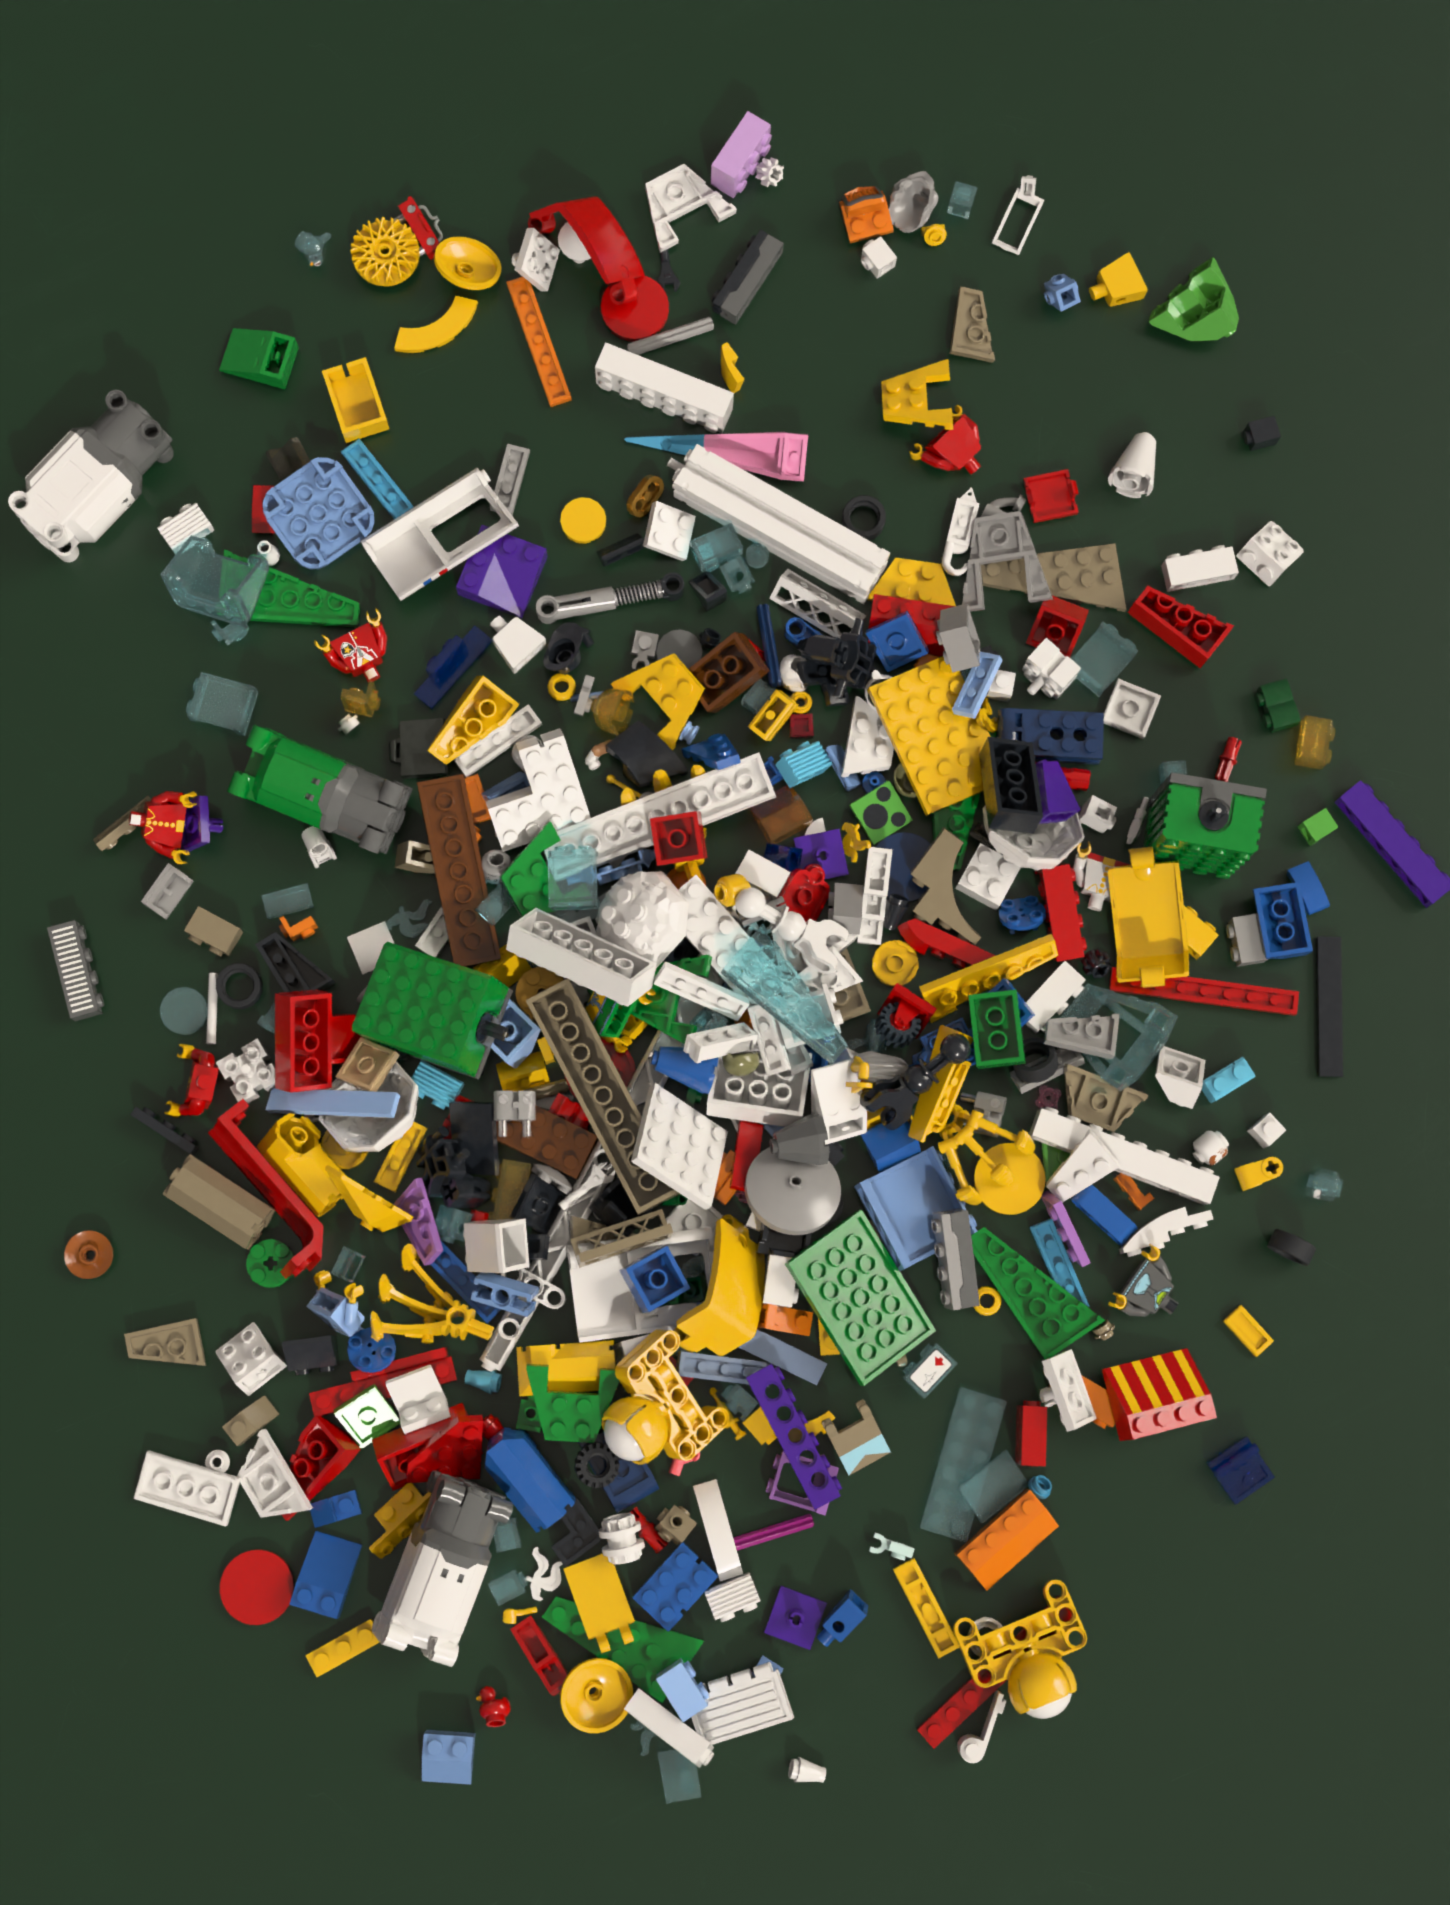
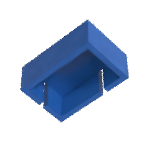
(675, 1586)

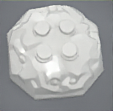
(1040, 850)
(644, 915)
(375, 1133)

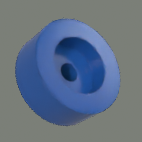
(867, 783)

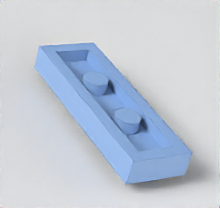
(977, 686)

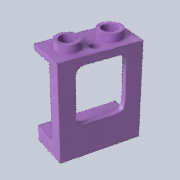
(793, 1499)

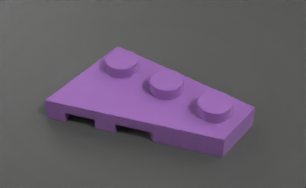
(1065, 1228)
(422, 1229)

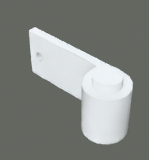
(973, 1747)

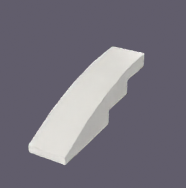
(875, 895)

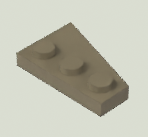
(970, 328)

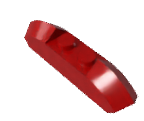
(924, 936)

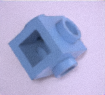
(1061, 292)

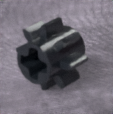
(1096, 963)

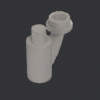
(994, 507)

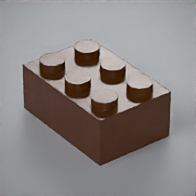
(728, 671)

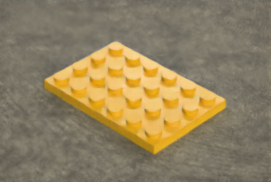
(930, 740)

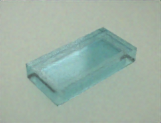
(287, 901)

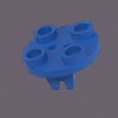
(1022, 914)
(361, 1355)

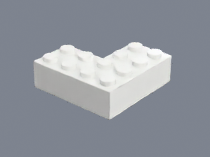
(551, 797)

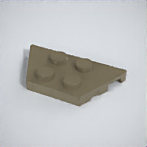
(1096, 1100)

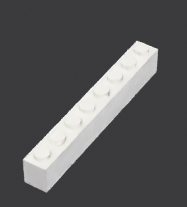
(1133, 1158)

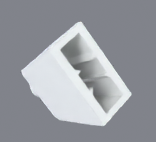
(516, 642)

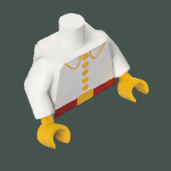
(1092, 876)

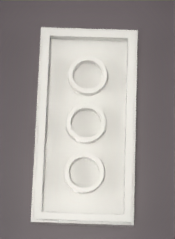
(187, 1488)

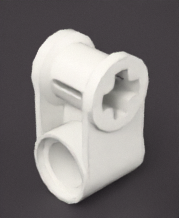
(317, 846)

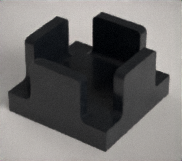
(616, 1207)
(781, 1244)

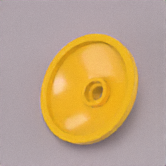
(467, 263)
(606, 1706)

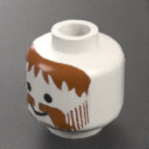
(1210, 1148)

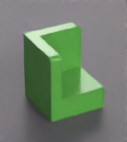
(1317, 826)

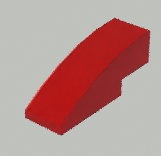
(540, 1654)

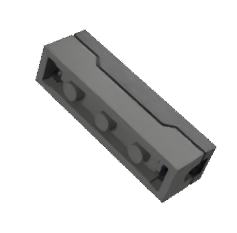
(747, 277)

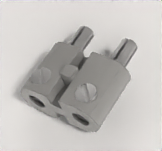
(988, 1104)
(514, 1107)

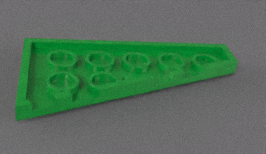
(1040, 1304)

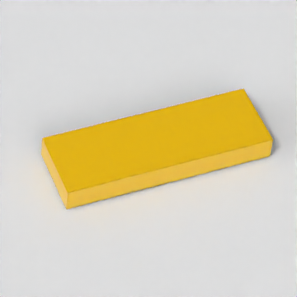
(400, 1157)

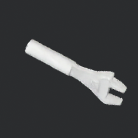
(596, 1178)

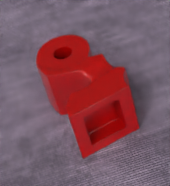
(569, 1111)

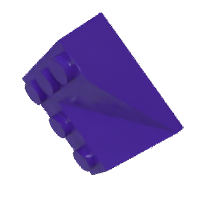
(503, 574)

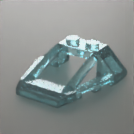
(1152, 1039)

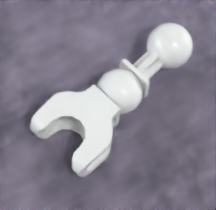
(809, 936)

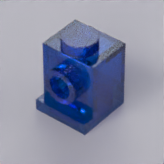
(784, 856)

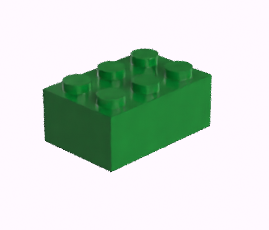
(996, 1029)

